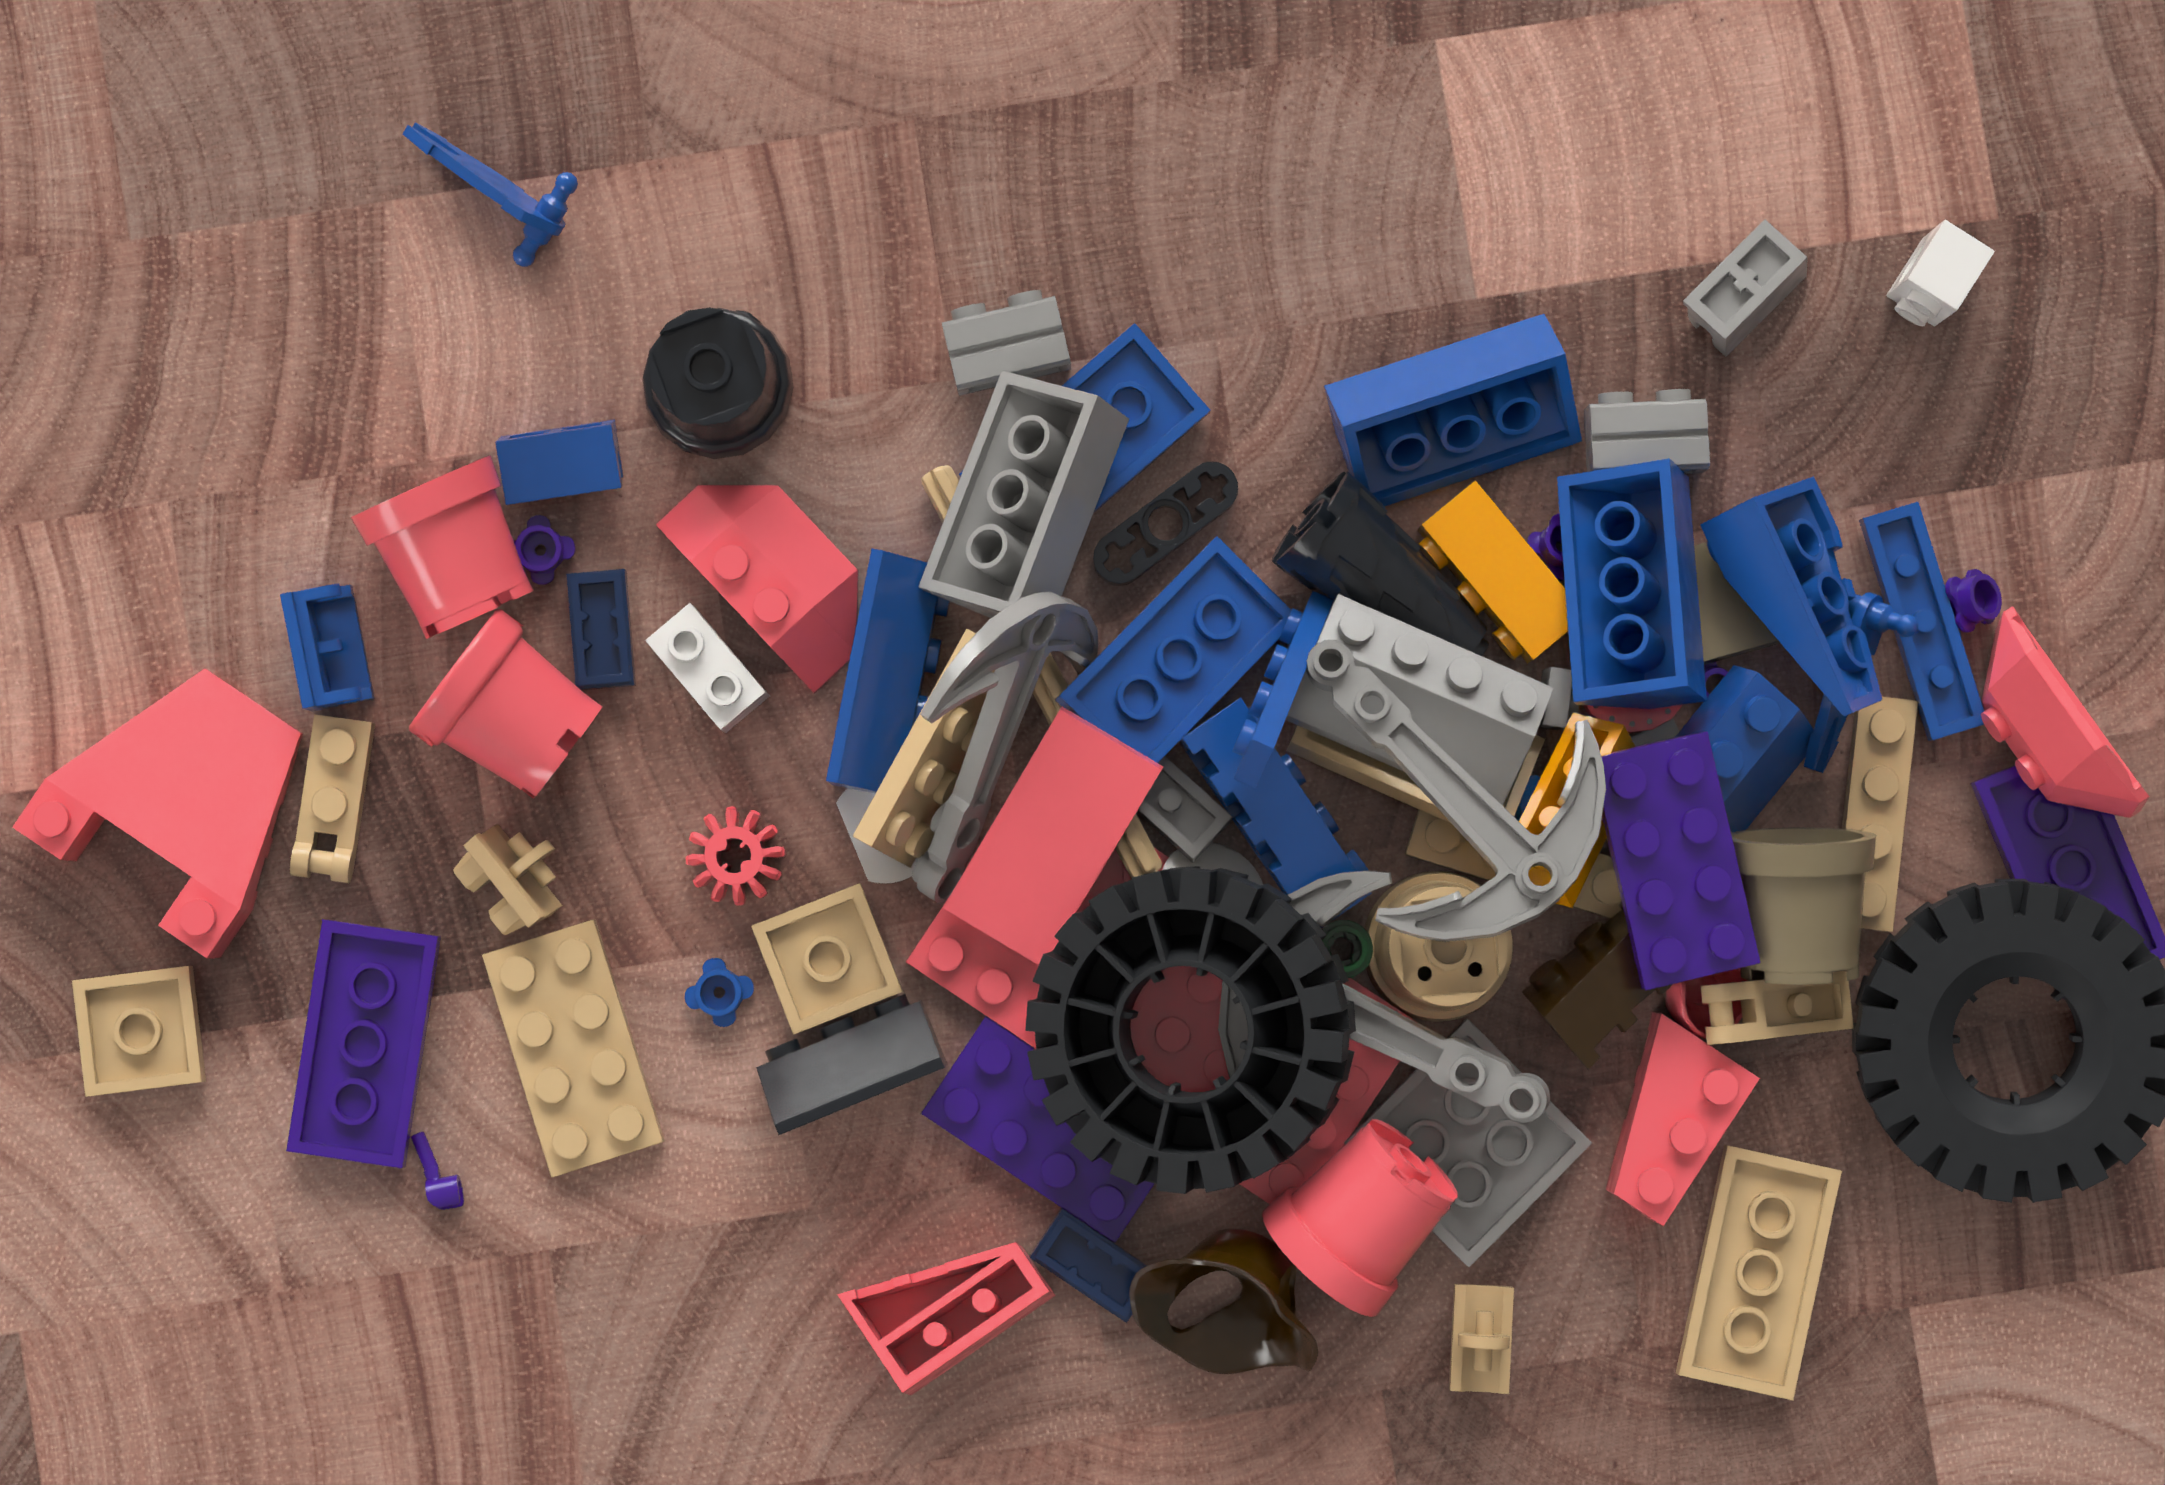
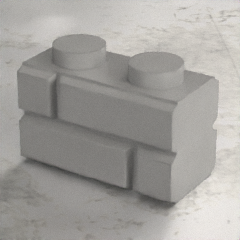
(1012, 339)
(1647, 431)

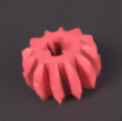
(721, 842)

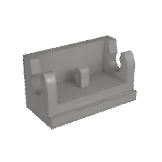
(1746, 287)

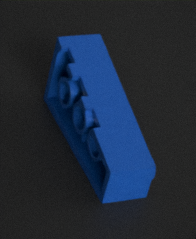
(1276, 816)

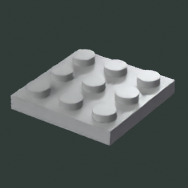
(1488, 1157)

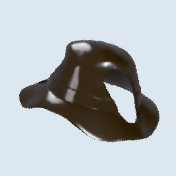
(1243, 1336)

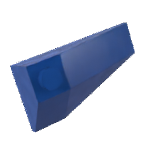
(1785, 568)

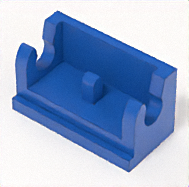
(560, 462)
(327, 646)

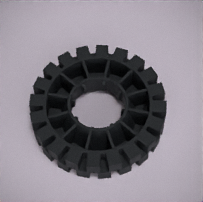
(1291, 1010)
(2032, 1142)

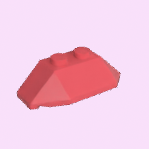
(772, 572)
(2050, 728)

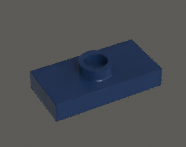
(601, 629)
(1088, 1263)

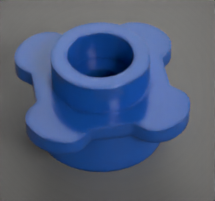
(702, 994)

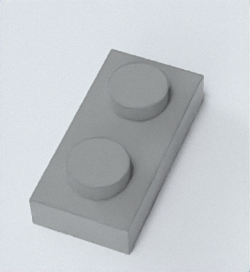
(1183, 812)

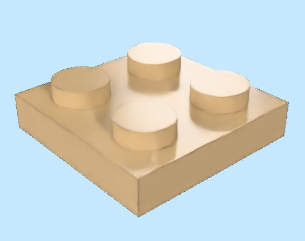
(827, 958)
(139, 1031)

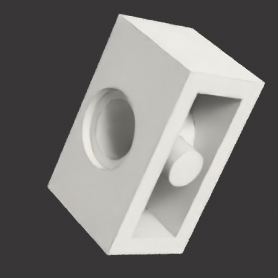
(1939, 275)
(707, 668)

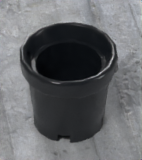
(717, 382)

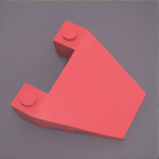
(193, 784)

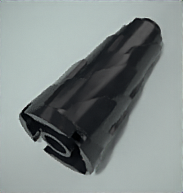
(1361, 553)

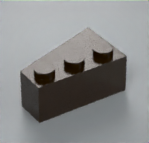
(1590, 988)

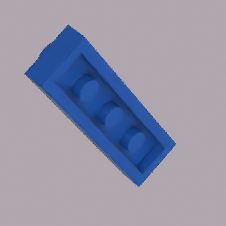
(1935, 653)
(1275, 700)

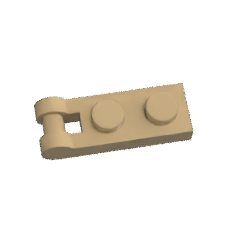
(333, 796)
(1777, 1009)

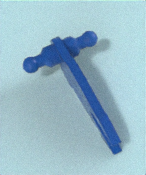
(541, 218)
(1873, 618)

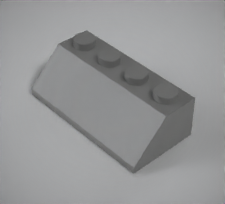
(1024, 495)
(1458, 698)

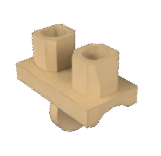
(517, 874)
(1481, 1338)

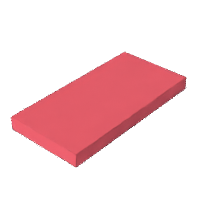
(1052, 836)

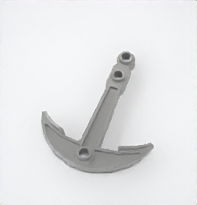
(1016, 648)
(1492, 831)
(1389, 1030)

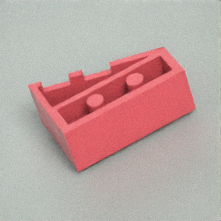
(1674, 1118)
(947, 1312)

